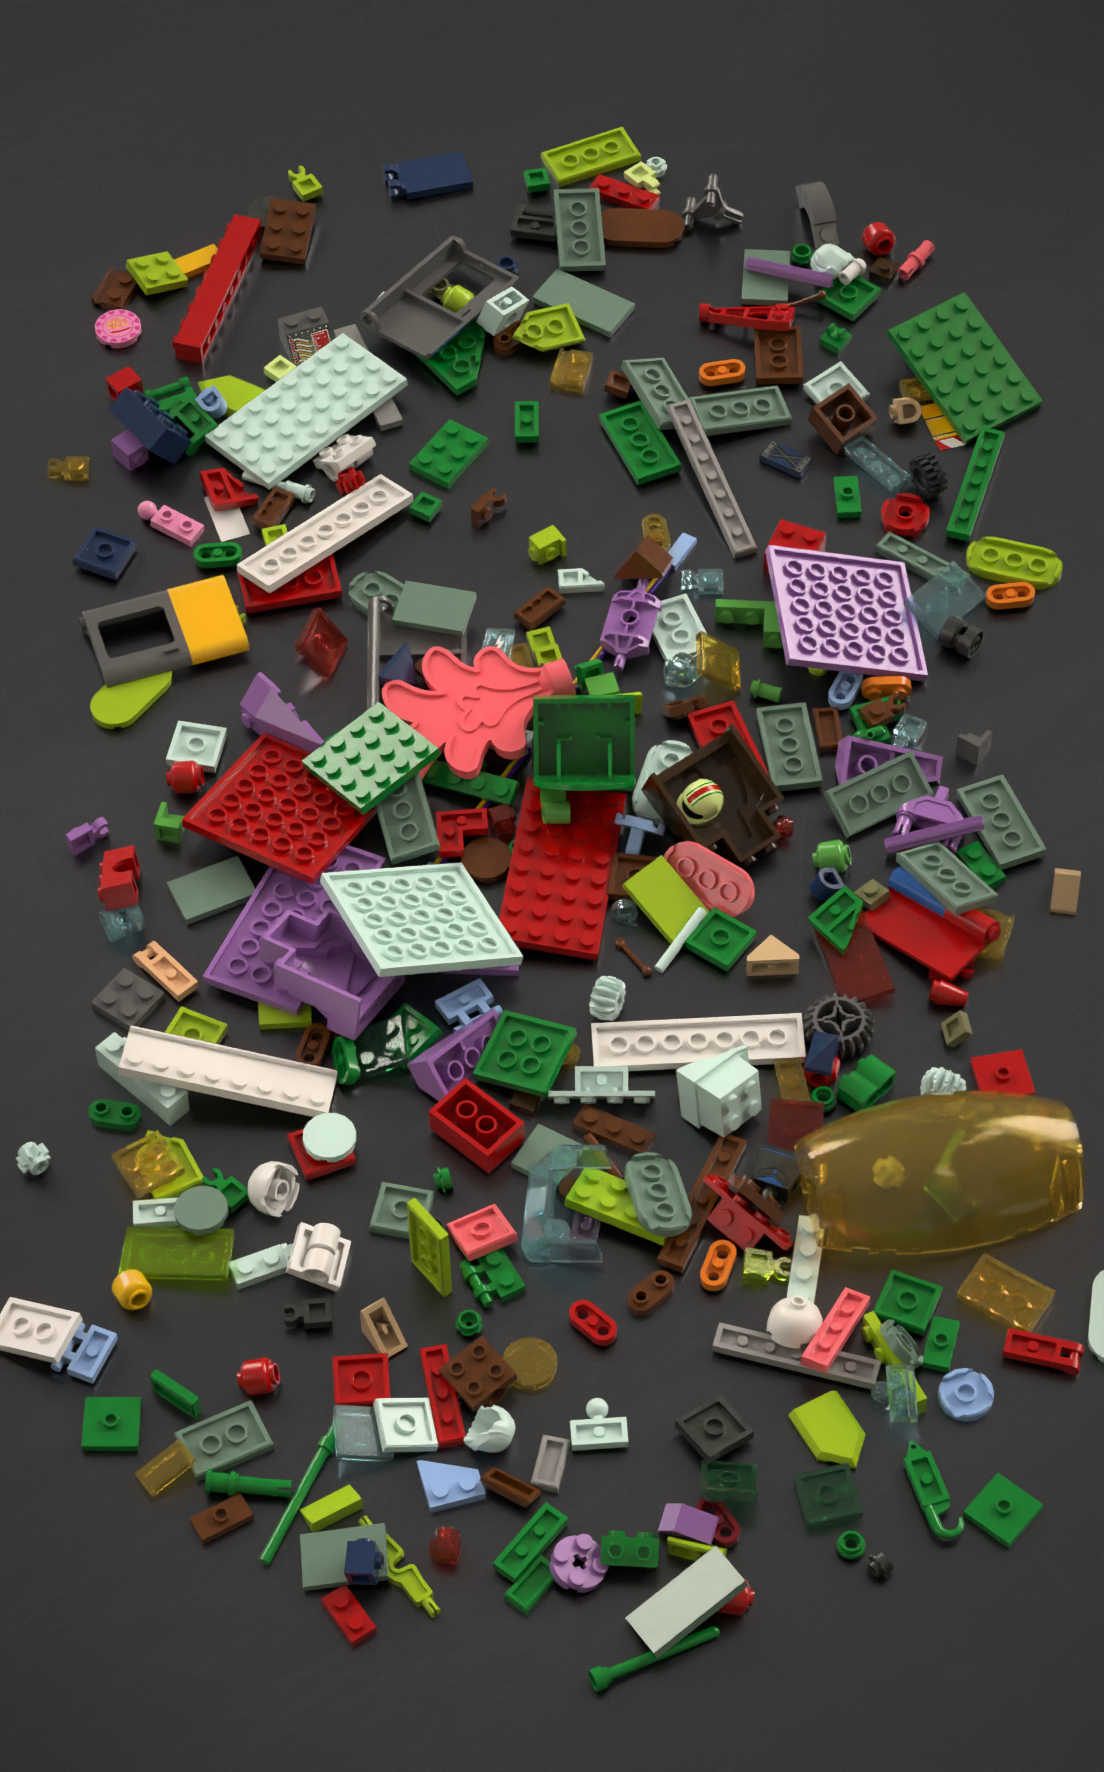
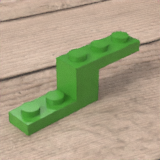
(751, 613)

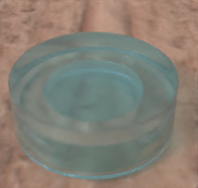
(624, 911)

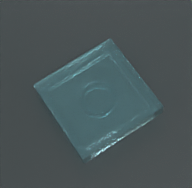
(357, 1434)

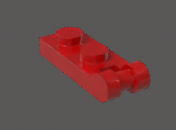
(1043, 1350)

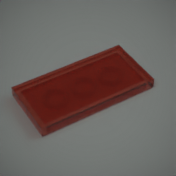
(861, 968)

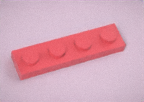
(835, 1330)

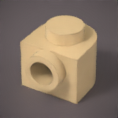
(905, 410)

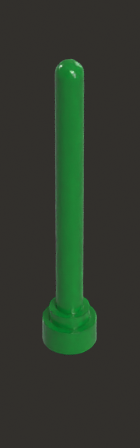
(602, 1676)

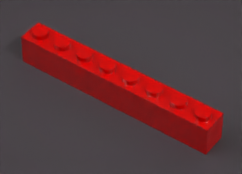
(217, 289)

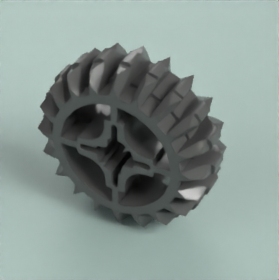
(851, 1016)

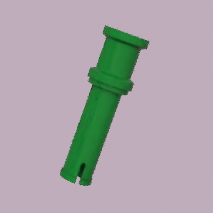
(233, 1484)

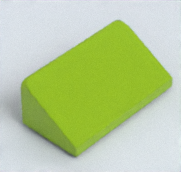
(332, 1508)
(689, 1549)

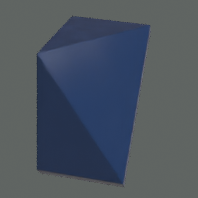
(399, 668)
(822, 1053)

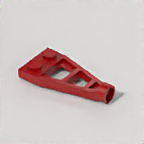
(779, 316)

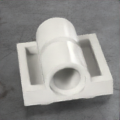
(346, 453)
(319, 1255)

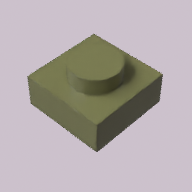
(872, 894)
(956, 1028)

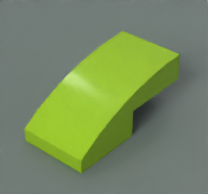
(543, 646)

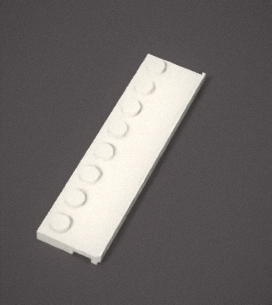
(227, 1072)

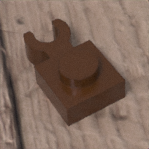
(679, 708)
(881, 713)

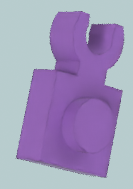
(85, 835)

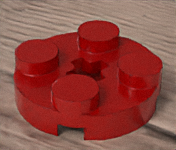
(905, 526)

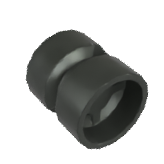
(962, 636)

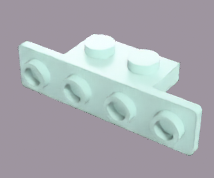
(601, 1083)

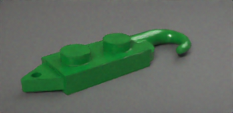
(930, 1489)

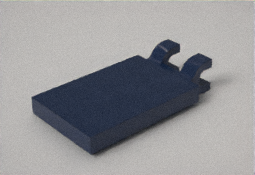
(428, 176)

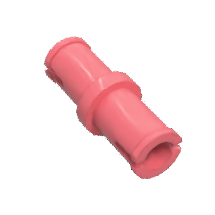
(916, 260)

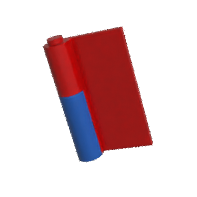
(927, 930)

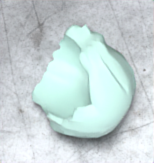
(830, 259)
(491, 1430)

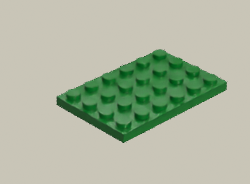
(964, 367)

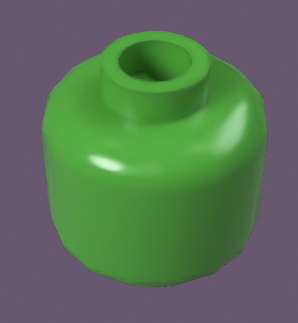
(832, 854)

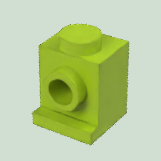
(547, 545)

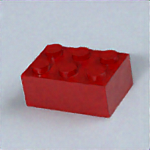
(476, 1125)

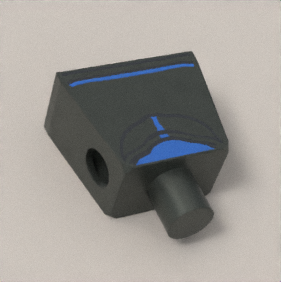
(776, 1172)

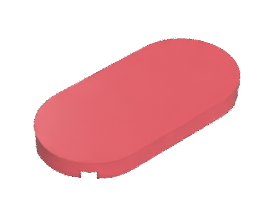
(712, 878)

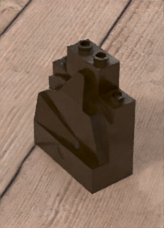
(748, 797)

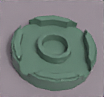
(201, 1210)
(901, 1343)

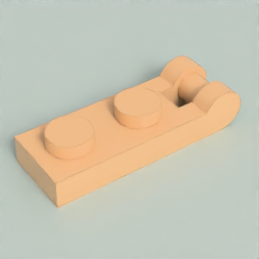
(166, 971)

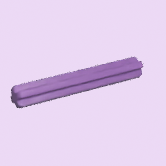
(789, 272)
(934, 834)

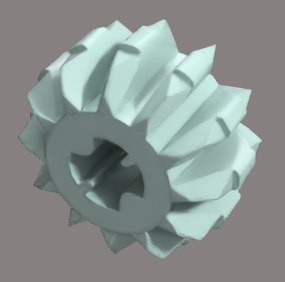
(607, 998)
(940, 1081)

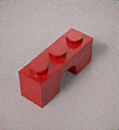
(118, 878)

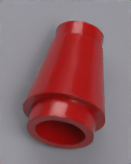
(947, 994)

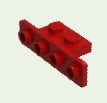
(740, 1221)

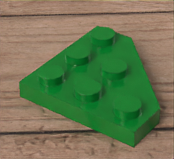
(460, 359)

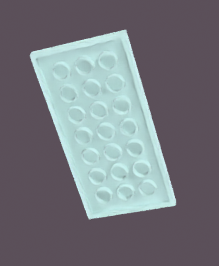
(306, 410)

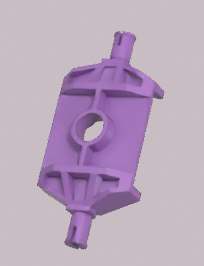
(633, 638)

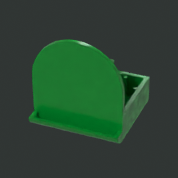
(584, 742)

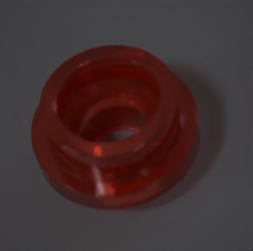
(784, 826)

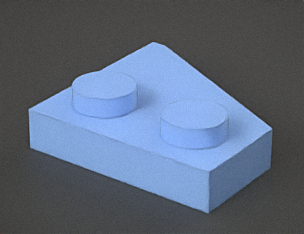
(449, 1485)

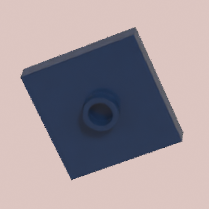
(105, 553)

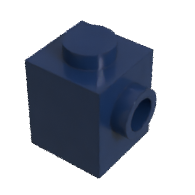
(363, 1562)

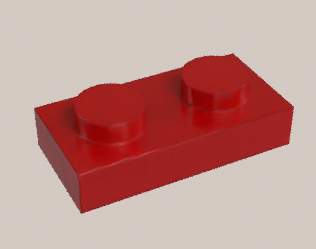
(348, 1615)

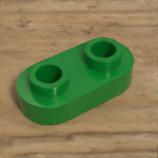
(218, 555)
(345, 1060)
(113, 1115)

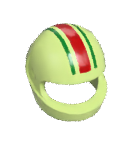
(703, 799)

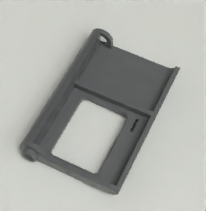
(386, 639)

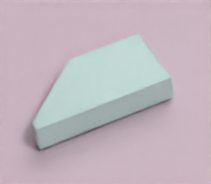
(577, 581)

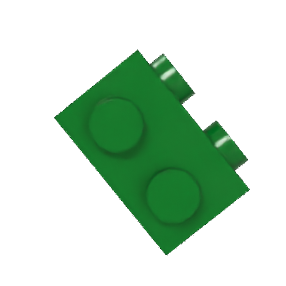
(630, 1551)

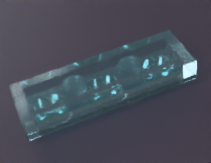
(877, 464)

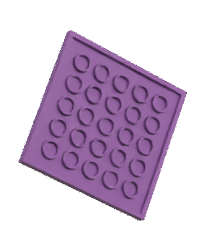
(845, 613)

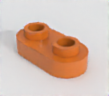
(722, 372)
(1010, 595)
(881, 687)
(716, 1267)

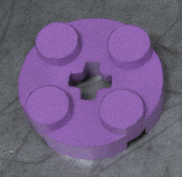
(563, 1557)

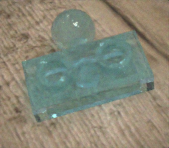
(900, 1393)

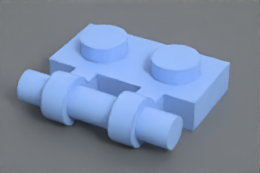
(466, 1001)
(90, 1355)

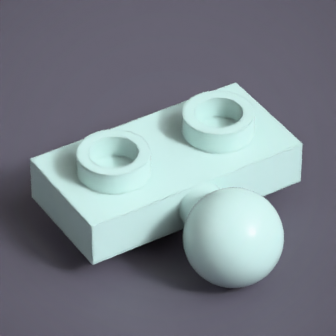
(598, 1431)

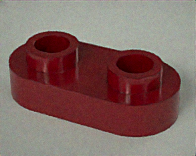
(725, 1524)

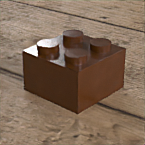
(842, 418)

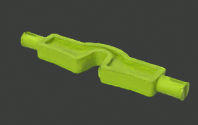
(407, 1577)

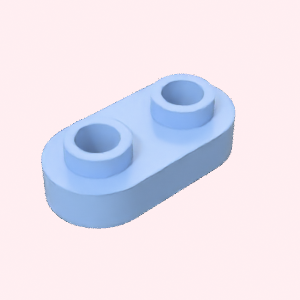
(844, 690)

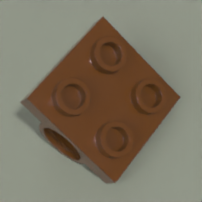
(478, 1374)

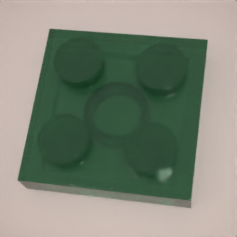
(382, 1047)
(729, 1481)
(828, 1495)

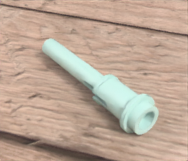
(305, 493)

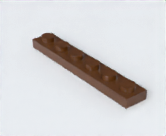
(703, 1201)

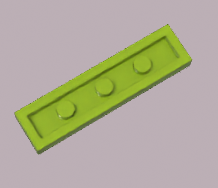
(872, 1333)

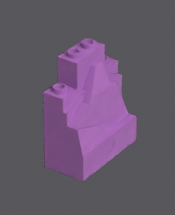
(327, 970)

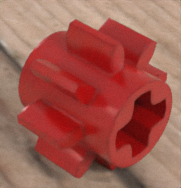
(349, 480)

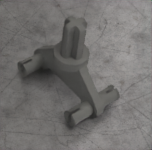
(710, 206)

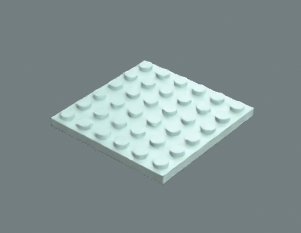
(420, 919)

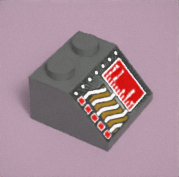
(304, 334)

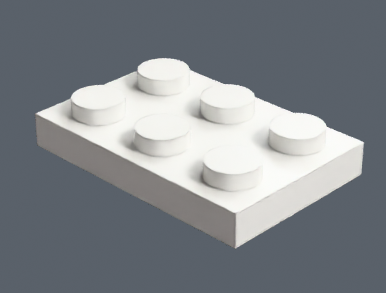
(36, 1329)

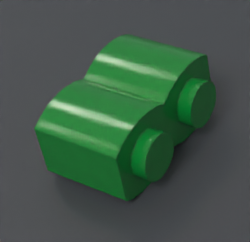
(866, 1083)

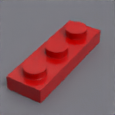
(624, 194)

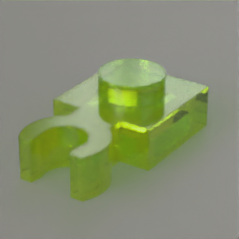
(760, 1265)

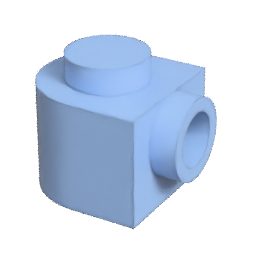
(212, 402)

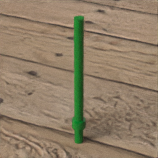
(325, 1447)

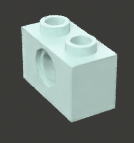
(502, 311)

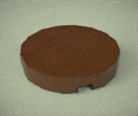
(486, 859)

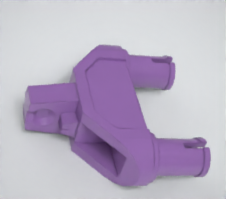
(928, 812)

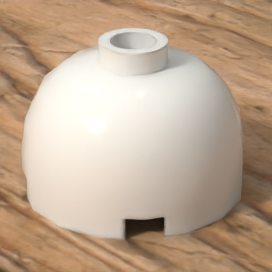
(273, 1188)
(794, 1321)

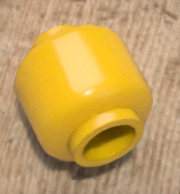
(132, 1289)

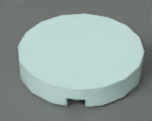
(329, 1137)

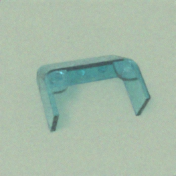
(549, 1238)

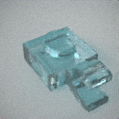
(707, 581)
(909, 730)

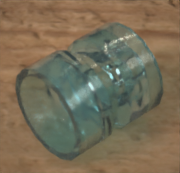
(114, 925)

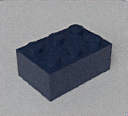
(150, 425)

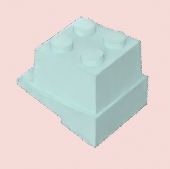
(720, 1091)

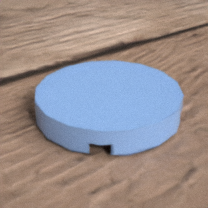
(965, 1395)

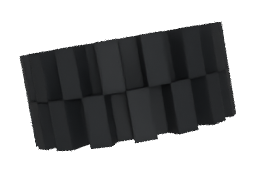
(927, 475)

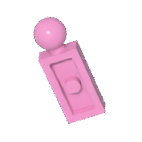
(171, 522)

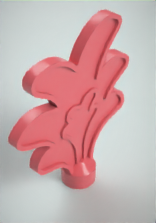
(475, 705)

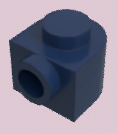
(825, 884)

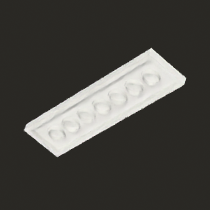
(324, 533)
(684, 1041)

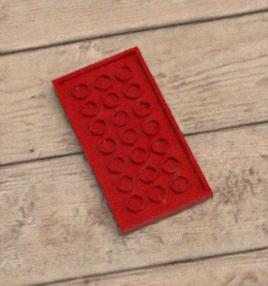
(562, 873)

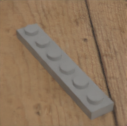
(761, 1348)

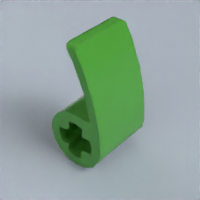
(554, 806)

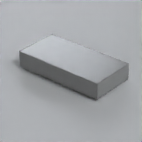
(550, 1463)

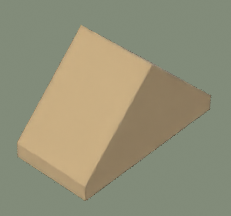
(1065, 891)
(772, 958)
(381, 1328)

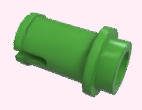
(765, 691)

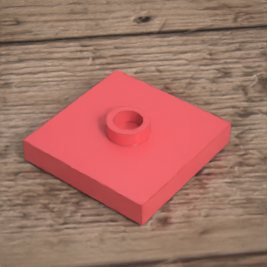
(482, 1232)

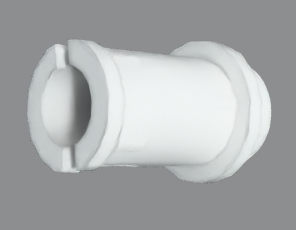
(854, 269)

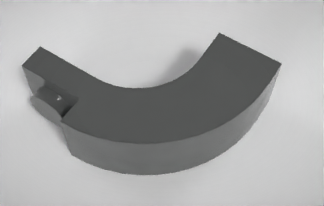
(821, 212)

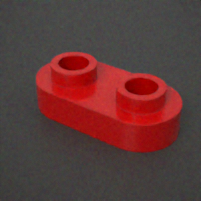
(595, 1322)

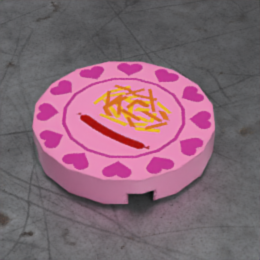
(118, 328)

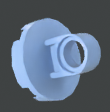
(638, 829)

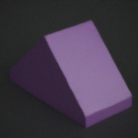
(688, 1523)

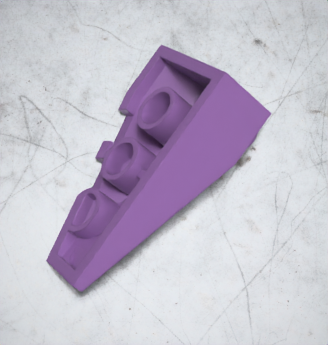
(268, 713)
(861, 755)
(454, 1057)

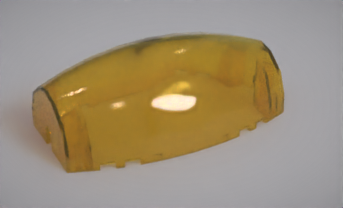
(941, 1172)

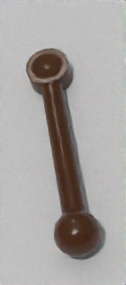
(821, 295)
(620, 944)

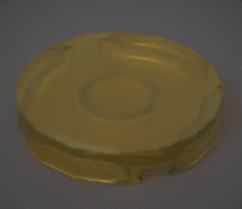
(532, 1362)

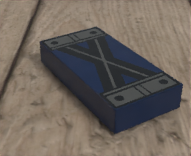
(785, 459)

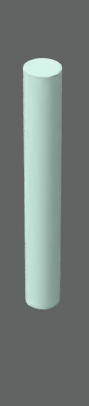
(680, 940)

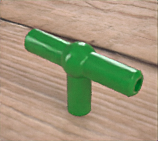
(870, 733)

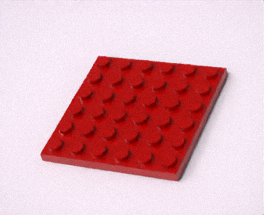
(277, 811)

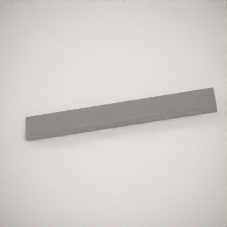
(712, 479)

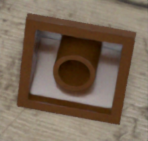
(645, 562)

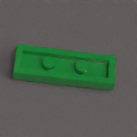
(530, 1542)

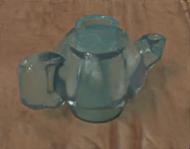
(681, 670)

